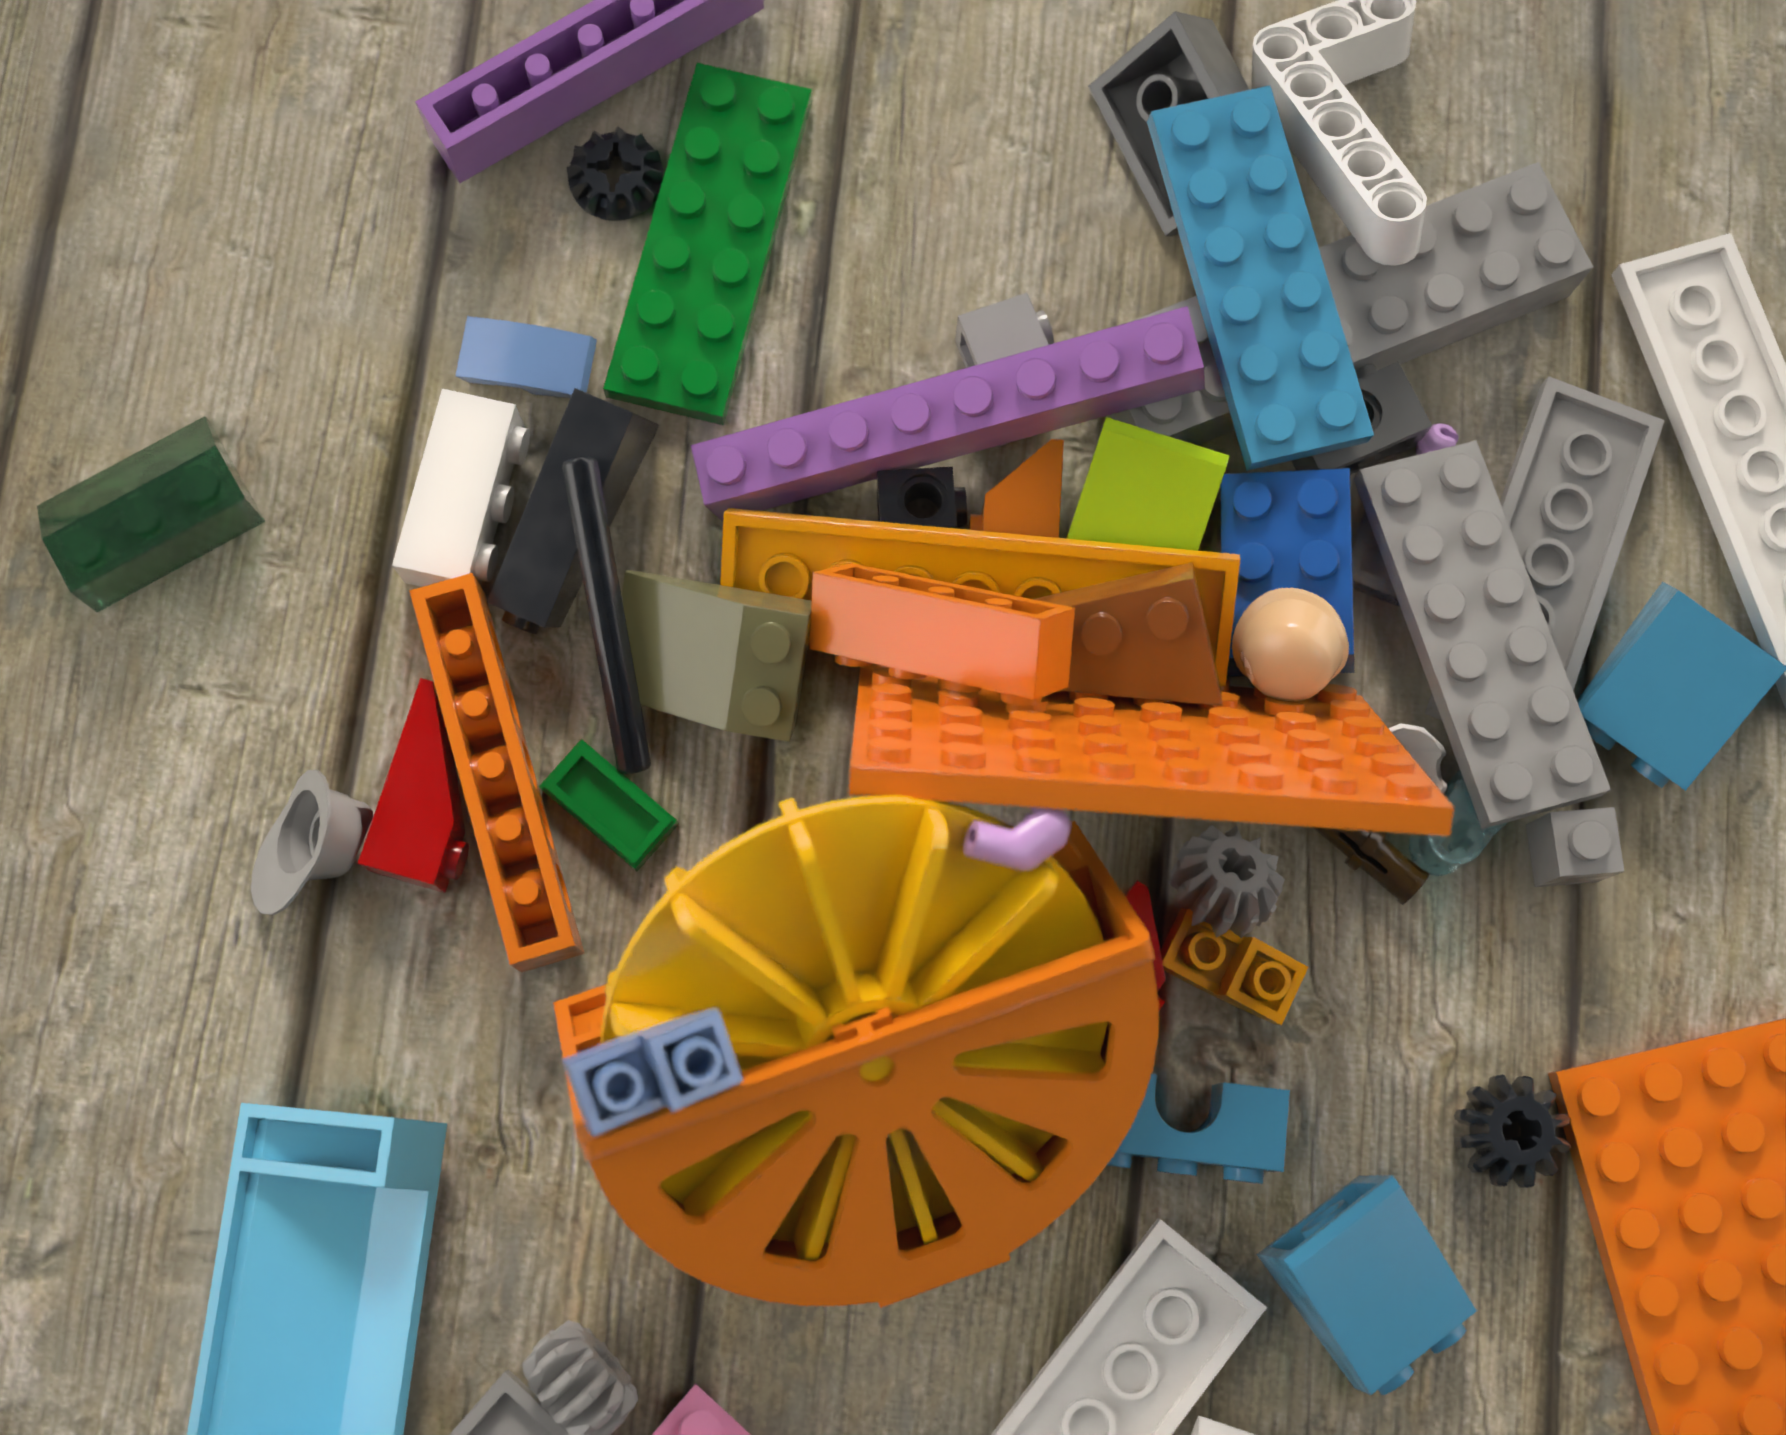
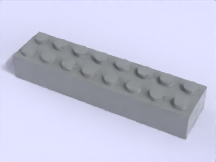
(1477, 266)

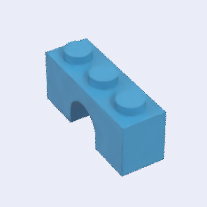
(1240, 1132)

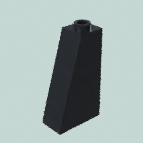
(543, 562)

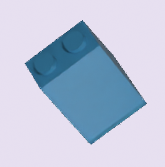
(1676, 688)
(1370, 1283)

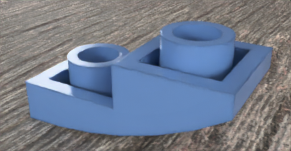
(525, 357)
(653, 1069)

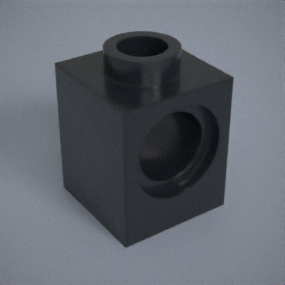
(936, 484)

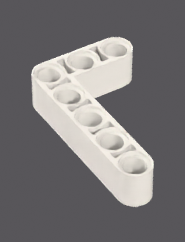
(1327, 130)

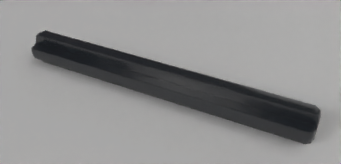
(606, 614)

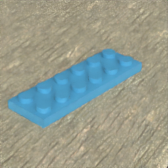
(1259, 278)

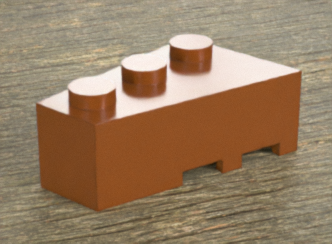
(1142, 638)

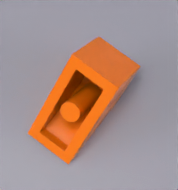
(1026, 498)

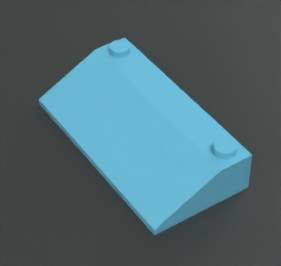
(318, 1274)

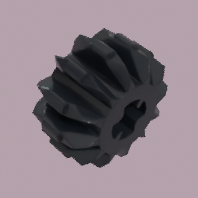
(1521, 1155)

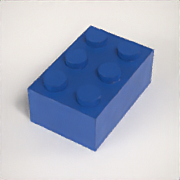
(1290, 535)

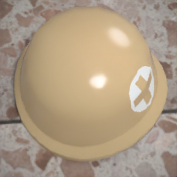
(1290, 644)

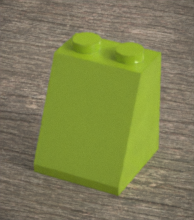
(1147, 489)

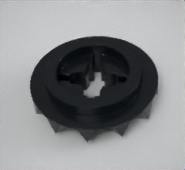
(635, 190)

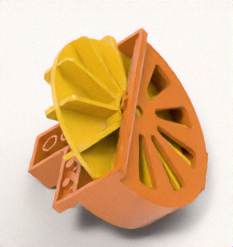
(915, 1042)

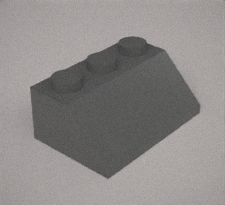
(1169, 67)

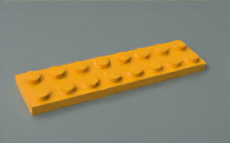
(784, 549)

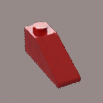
(419, 812)

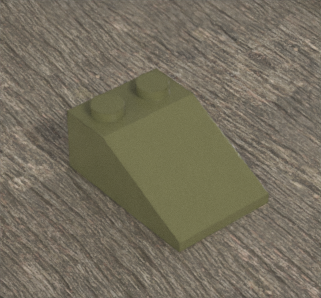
(718, 652)

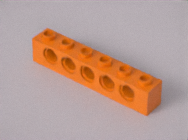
(496, 774)

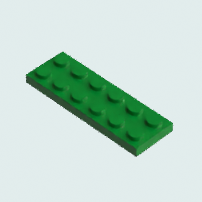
(708, 244)

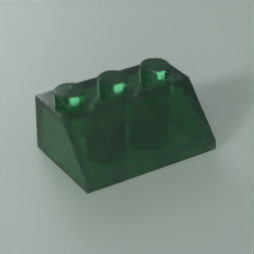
(147, 516)

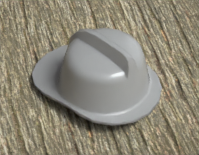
(309, 841)

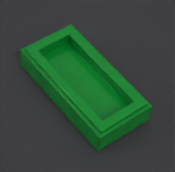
(609, 805)

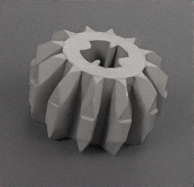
(1226, 881)
(580, 1381)

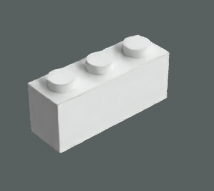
(461, 490)

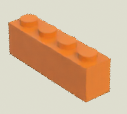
(942, 632)

